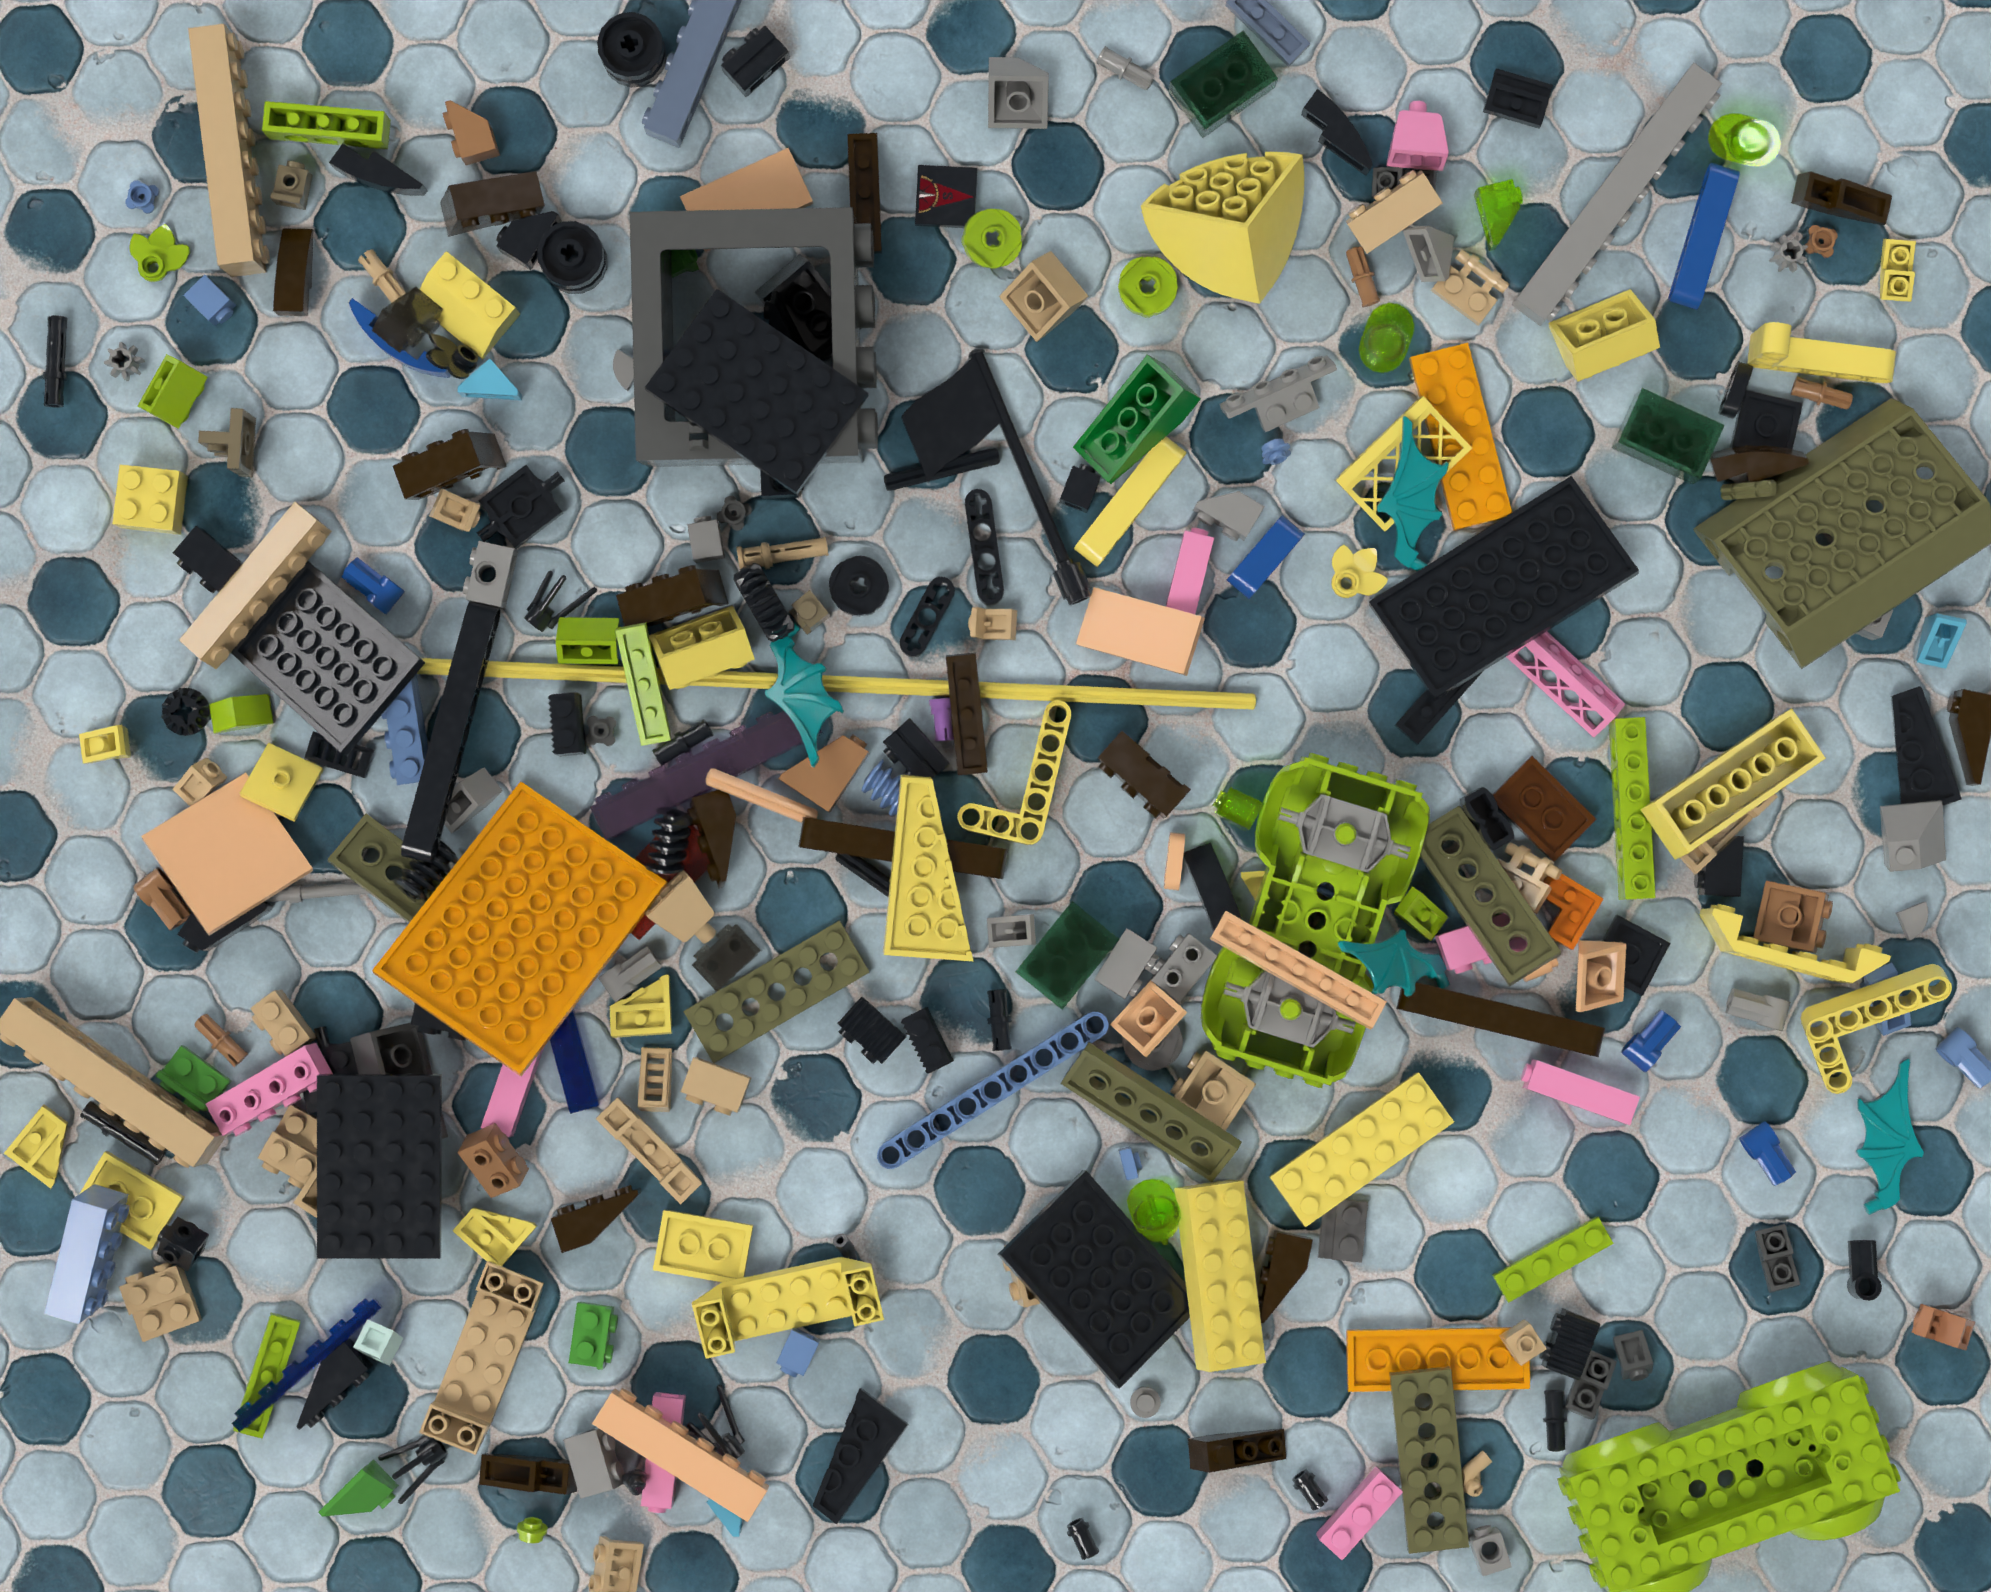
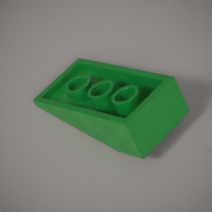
(1136, 419)

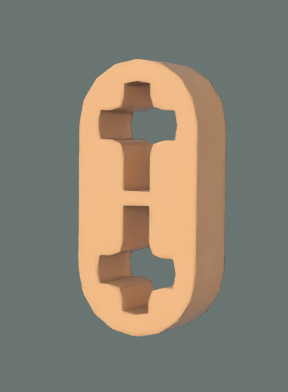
(1174, 861)

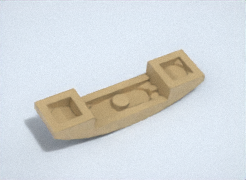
(1702, 855)
(649, 1149)

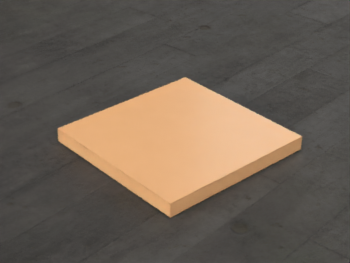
(226, 855)

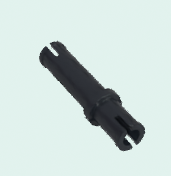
(55, 361)
(94, 1114)

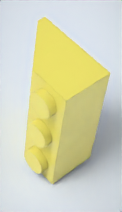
(470, 306)
(1605, 335)
(701, 648)

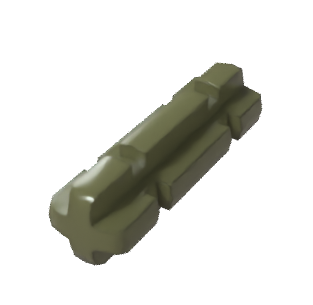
(1748, 490)

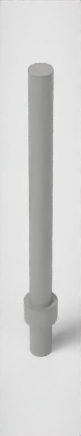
(297, 893)

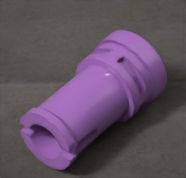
(942, 718)

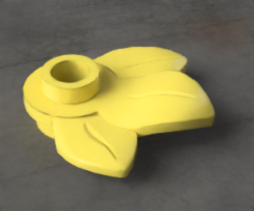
(1359, 570)

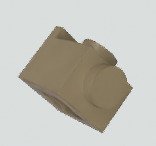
(297, 194)
(809, 612)

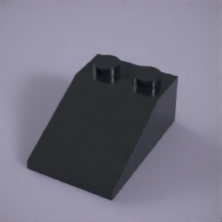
(807, 302)

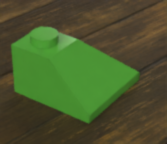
(363, 1492)

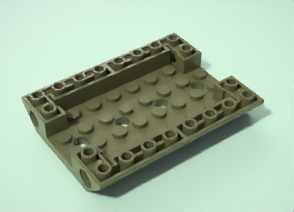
(1873, 556)

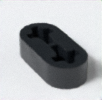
(1735, 390)

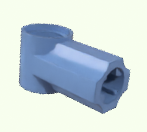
(1961, 1052)

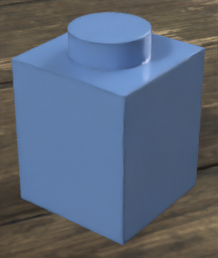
(210, 301)
(797, 1352)

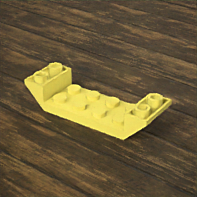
(1725, 928)
(786, 1301)

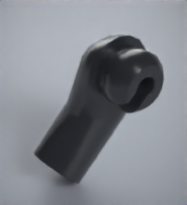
(844, 1246)

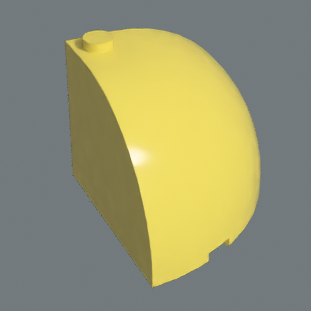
(1230, 221)

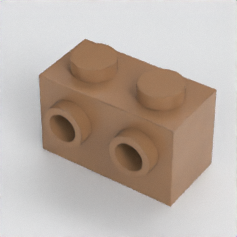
(493, 1160)

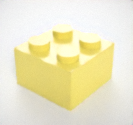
(150, 499)

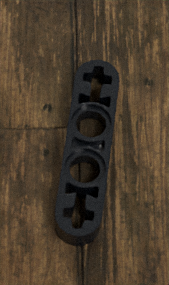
(984, 547)

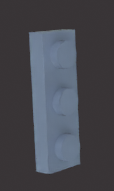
(1270, 28)

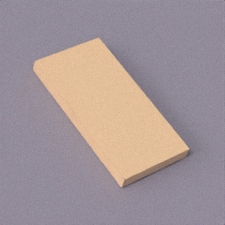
(761, 185)
(1140, 631)

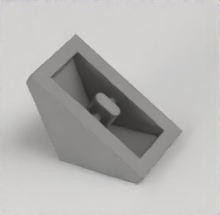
(1430, 252)
(1011, 931)

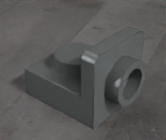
(1633, 1355)

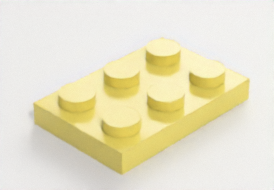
(149, 1200)
(702, 1247)

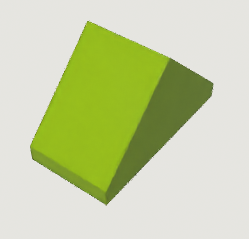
(241, 713)

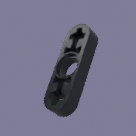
(910, 633)

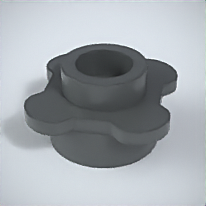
(735, 521)
(607, 736)

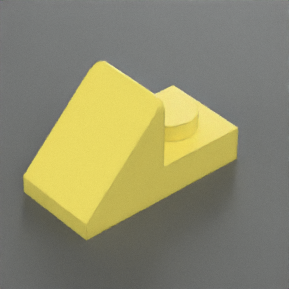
(105, 744)

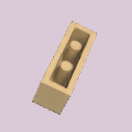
(1393, 210)

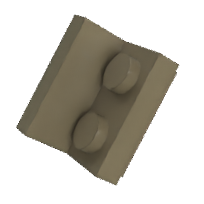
(236, 444)

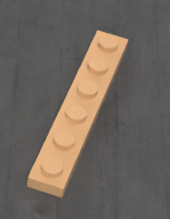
(1298, 970)

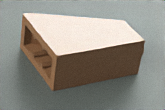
(832, 773)

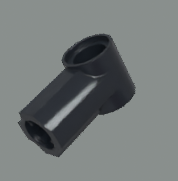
(1862, 1265)

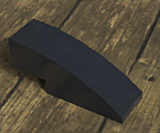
(1338, 131)
(375, 172)
(1210, 883)

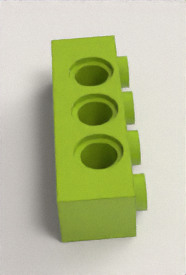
(326, 125)

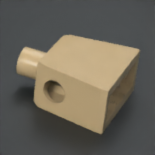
(683, 910)

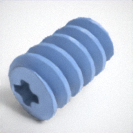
(883, 787)

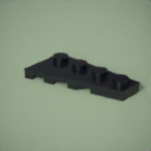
(1920, 756)

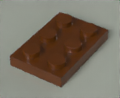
(1542, 809)

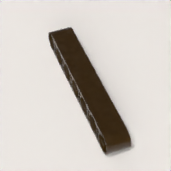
(879, 845)
(1503, 1019)

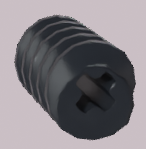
(671, 841)
(424, 873)

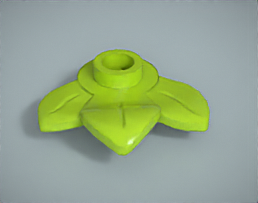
(158, 249)

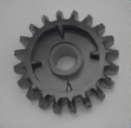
(763, 602)

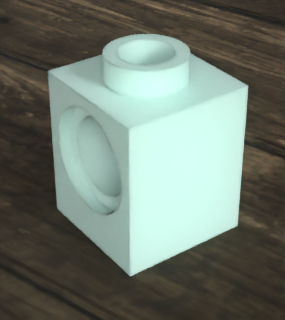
(378, 1342)

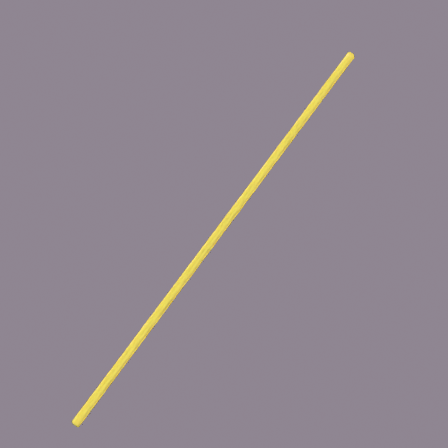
(876, 685)

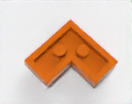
(1576, 909)

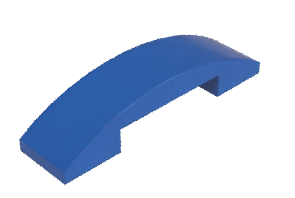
(367, 321)

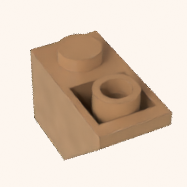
(472, 134)

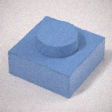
(1130, 1162)

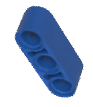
(1265, 557)

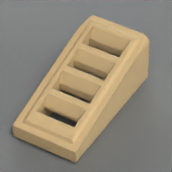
(644, 1079)

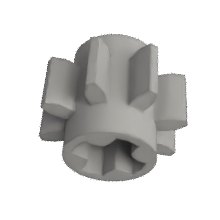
(1788, 261)
(117, 356)

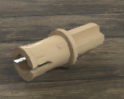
(381, 275)

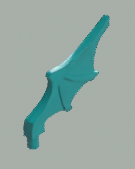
(1412, 497)
(801, 693)
(1397, 963)
(1888, 1139)

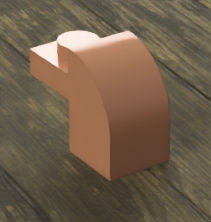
(1943, 1327)

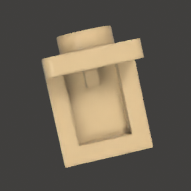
(455, 511)
(993, 624)

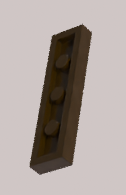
(865, 182)
(966, 713)

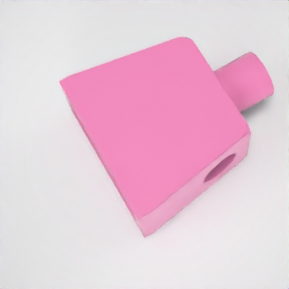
(1418, 139)

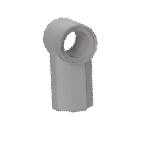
(625, 977)
(1765, 1010)

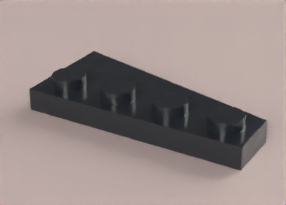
(863, 1446)

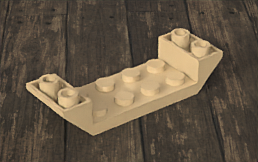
(483, 1358)

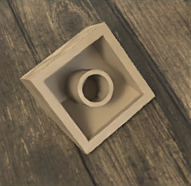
(1043, 295)

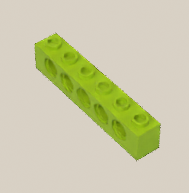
(1630, 795)

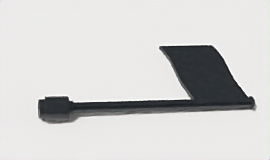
(956, 420)

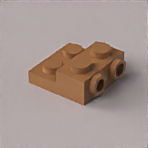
(1792, 917)

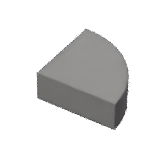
(623, 369)
(1913, 920)

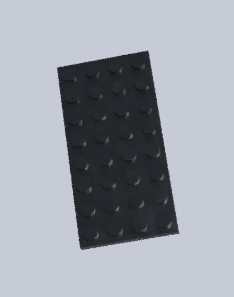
(1503, 588)

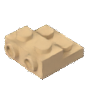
(1213, 1089)
(292, 1146)
(160, 1301)

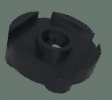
(874, 578)

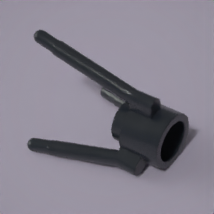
(541, 614)
(726, 1443)
(429, 1451)

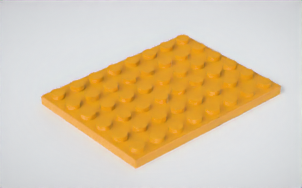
(520, 928)

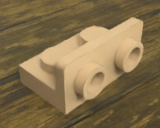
(616, 1566)

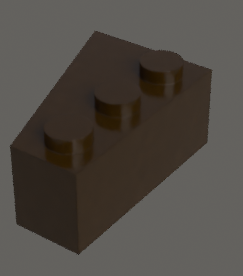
(491, 202)
(447, 463)
(671, 596)
(1142, 776)

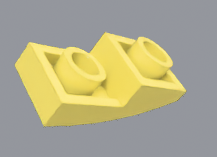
(1896, 270)

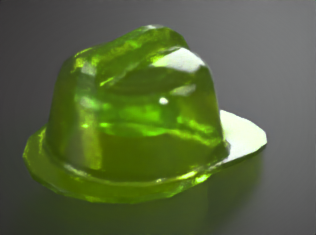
(1744, 139)
(1386, 337)
(1154, 1210)

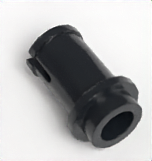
(1310, 1490)
(1083, 1540)

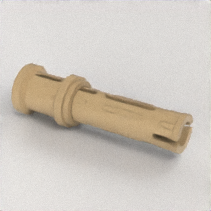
(767, 555)

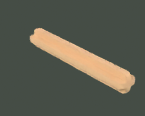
(759, 796)

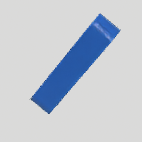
(1703, 236)

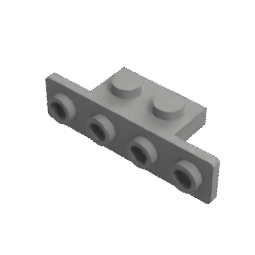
(1282, 397)

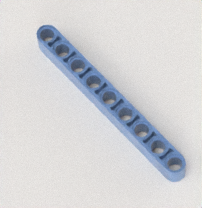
(982, 1101)

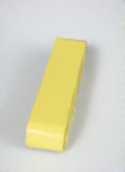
(1129, 501)

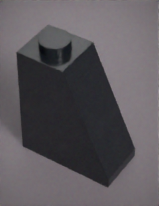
(198, 939)

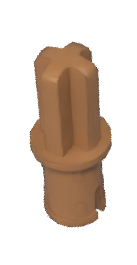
(1362, 276)
(1820, 393)
(220, 1040)

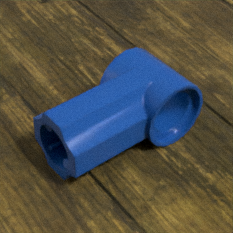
(378, 590)
(1646, 1046)
(1763, 1146)

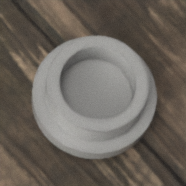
(1145, 1402)

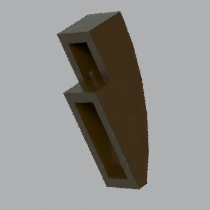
(1841, 198)
(293, 272)
(1755, 462)
(527, 1473)

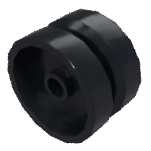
(628, 32)
(559, 245)

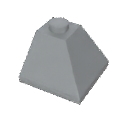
(1017, 94)
(1912, 835)

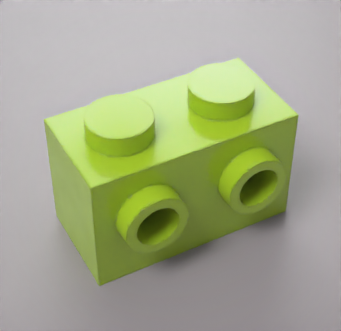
(173, 391)
(587, 640)

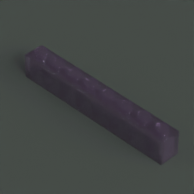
(687, 778)

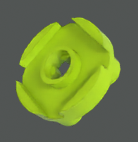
(975, 238)
(1145, 269)

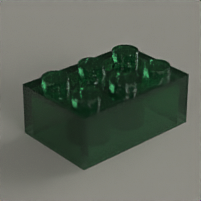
(1223, 84)
(1668, 436)
(1067, 955)

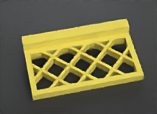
(1385, 444)

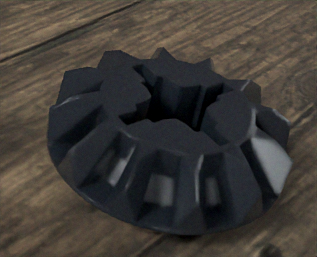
(196, 719)

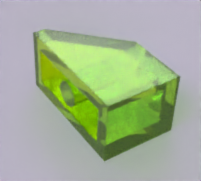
(1497, 208)
(1237, 808)

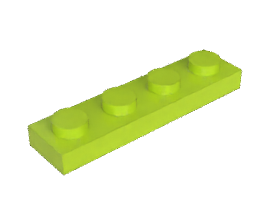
(643, 684)
(1552, 1259)
(268, 1365)

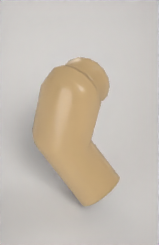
(1472, 1474)

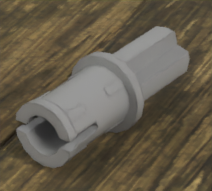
(1125, 68)

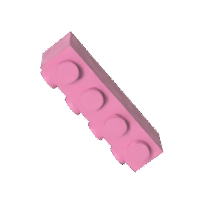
(267, 1090)

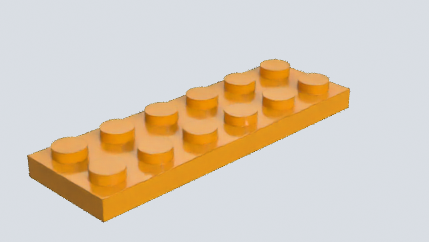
(1475, 484)
(1474, 1355)

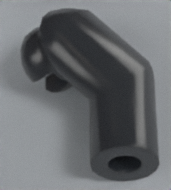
(635, 1481)

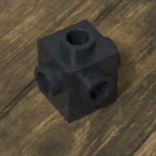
(181, 1243)

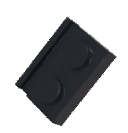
(1517, 98)

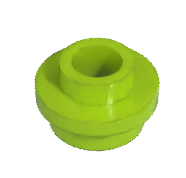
(532, 1530)

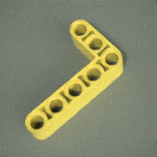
(1775, 350)
(1034, 786)
(1865, 1015)

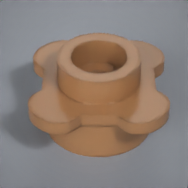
(1827, 235)

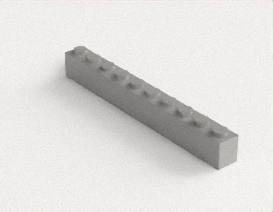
(1616, 195)

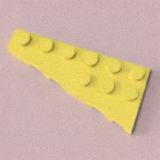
(923, 895)

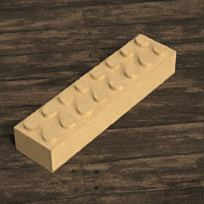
(228, 150)
(110, 1081)

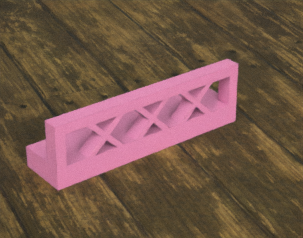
(1575, 678)

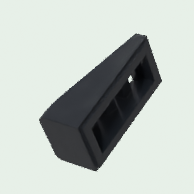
(363, 766)

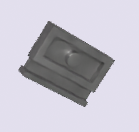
(1343, 1231)

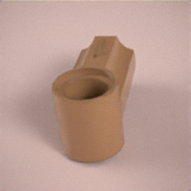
(158, 892)

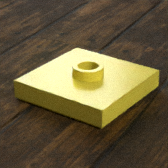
(281, 782)

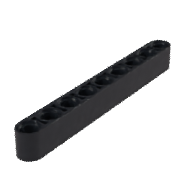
(450, 732)

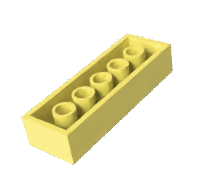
(1733, 784)
(1361, 1149)
(1220, 1275)

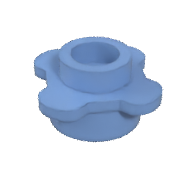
(137, 189)
(1275, 452)

